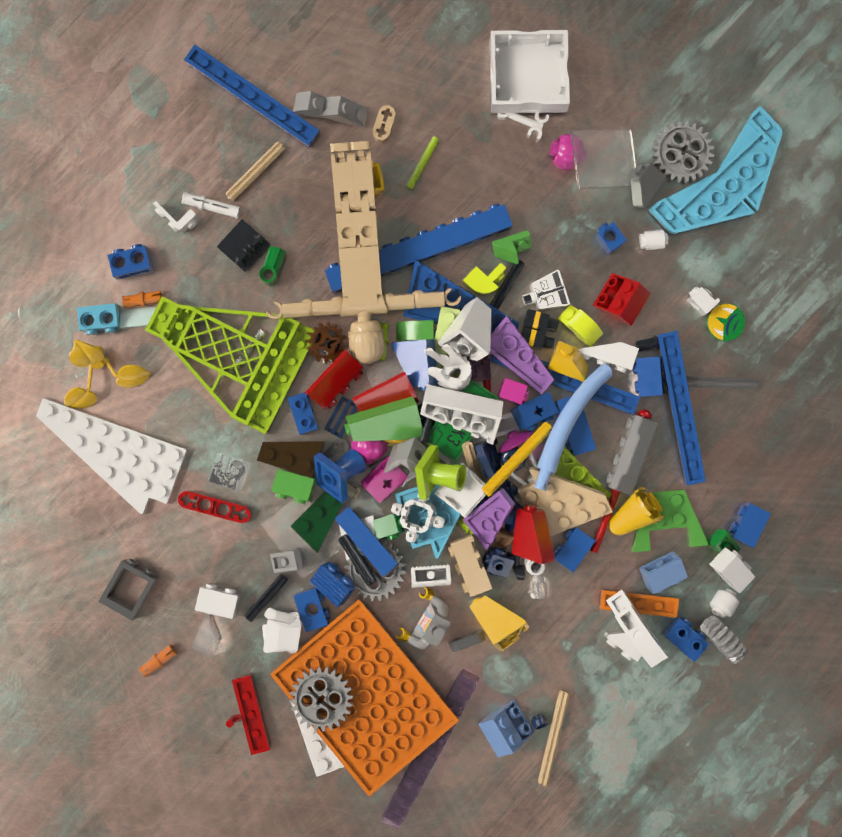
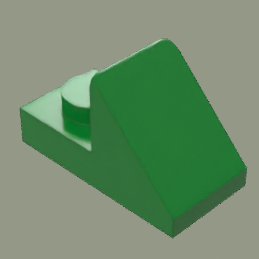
(722, 539)

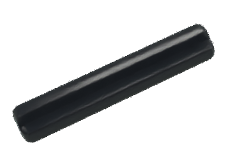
(507, 284)
(357, 560)
(266, 597)

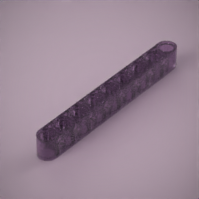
(423, 763)

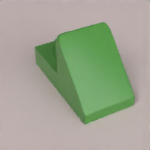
(509, 246)

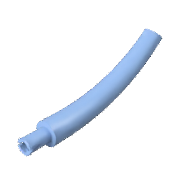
(562, 428)

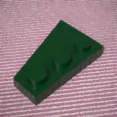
(317, 520)

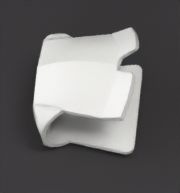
(281, 631)

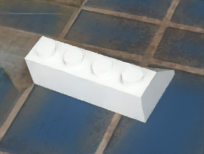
(463, 411)

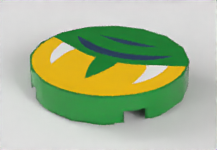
(725, 322)

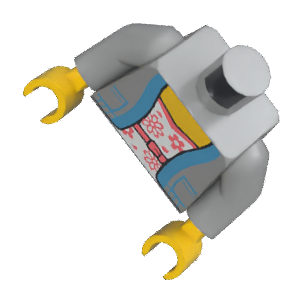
(432, 624)

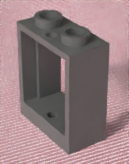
(120, 606)

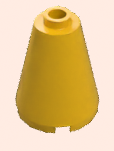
(637, 512)

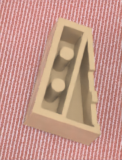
(469, 565)

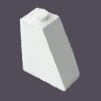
(470, 331)

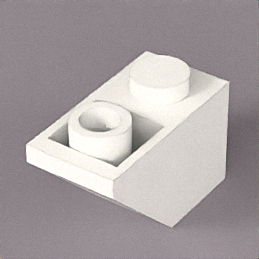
(620, 639)

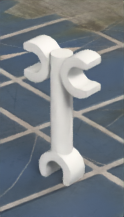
(536, 124)

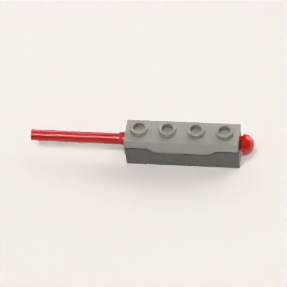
(627, 464)

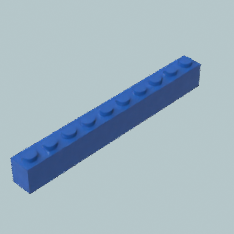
(434, 243)

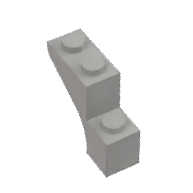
(333, 108)

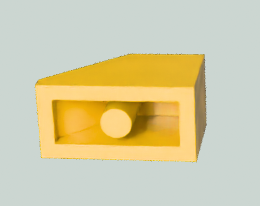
(568, 361)

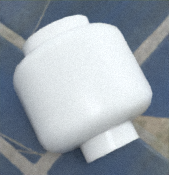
(724, 603)

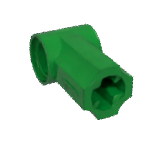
(272, 264)

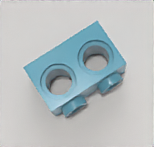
(99, 314)

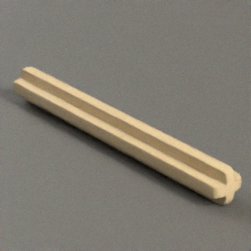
(553, 738)

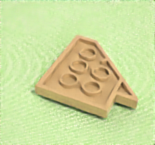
(565, 502)

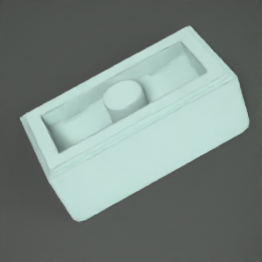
(135, 317)

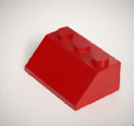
(335, 380)
(386, 392)

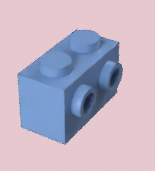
(663, 572)

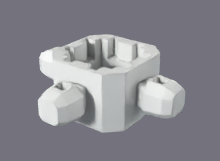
(412, 534)

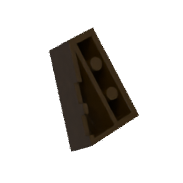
(292, 456)

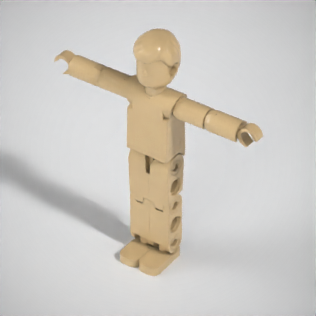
(359, 265)

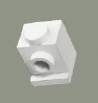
(702, 300)

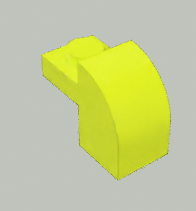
(484, 285)
(581, 325)

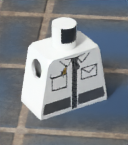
(547, 293)

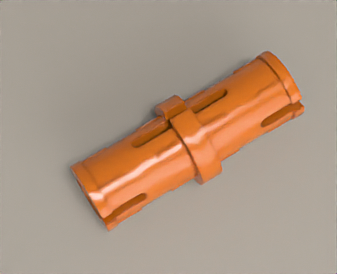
(141, 299)
(157, 661)

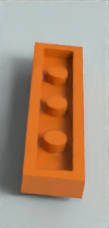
(645, 603)

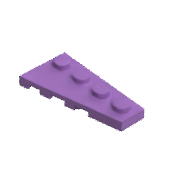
(515, 353)

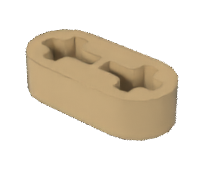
(380, 122)

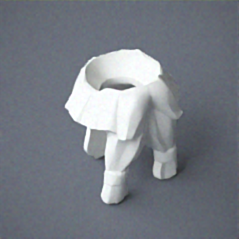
(452, 365)

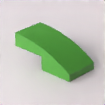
(414, 330)

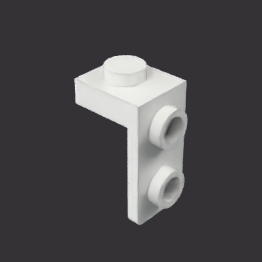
(187, 222)

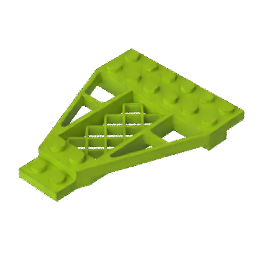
(272, 374)

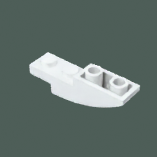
(636, 629)

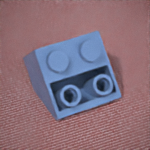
(506, 729)

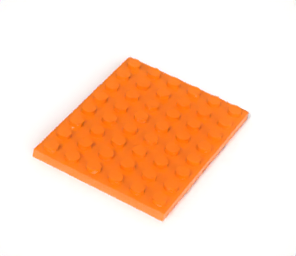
(393, 704)

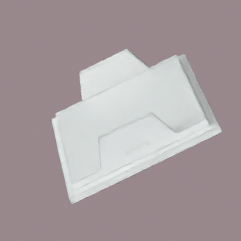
(468, 497)

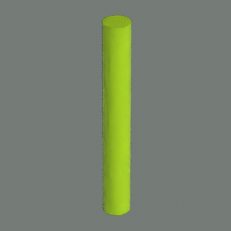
(422, 163)

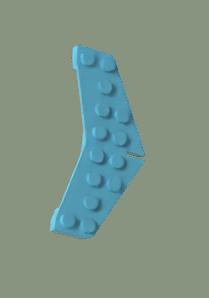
(738, 178)

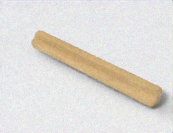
(255, 171)

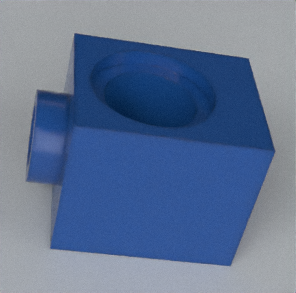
(610, 246)

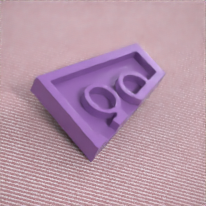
(489, 517)

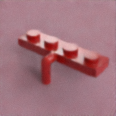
(249, 714)

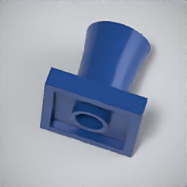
(334, 476)

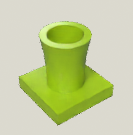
(432, 473)

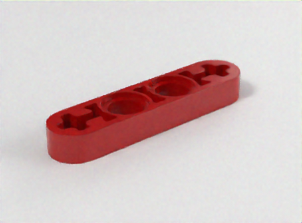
(214, 508)

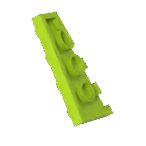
(574, 471)

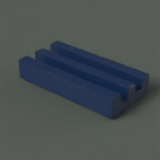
(333, 431)

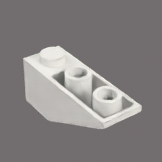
(616, 354)

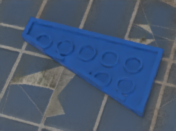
(430, 281)

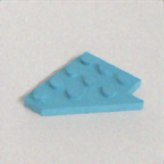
(418, 515)

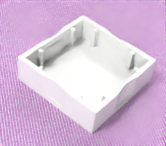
(529, 71)

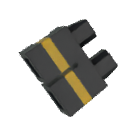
(542, 323)

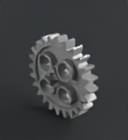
(688, 136)
(383, 588)
(309, 712)

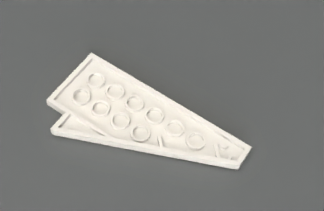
(126, 459)

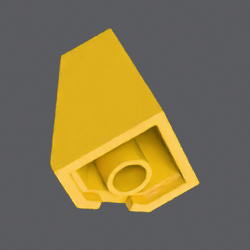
(498, 622)

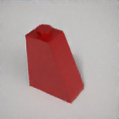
(532, 535)

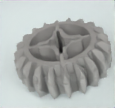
(723, 639)

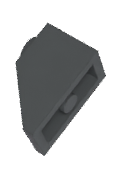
(645, 184)

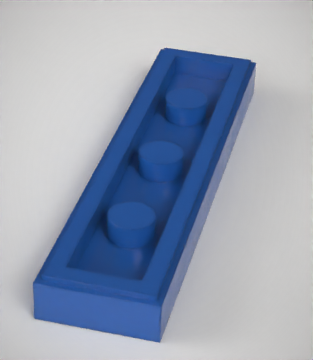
(366, 541)

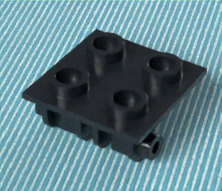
(243, 245)

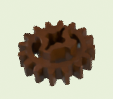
(323, 334)

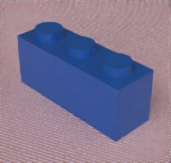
(580, 438)

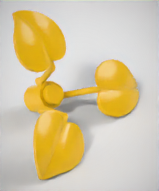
(86, 355)

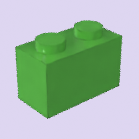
(294, 486)

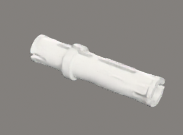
(211, 205)

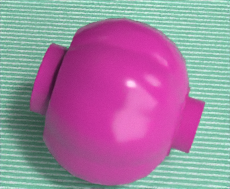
(563, 152)
(370, 449)

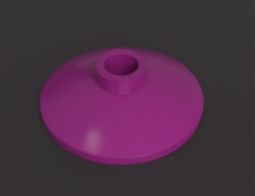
(515, 439)

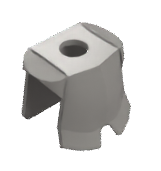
(404, 454)

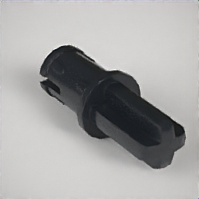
(647, 344)

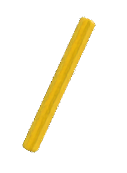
(517, 458)

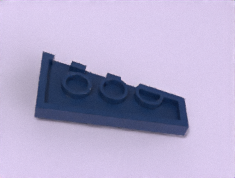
(491, 463)

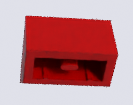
(622, 299)

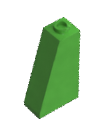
(386, 422)

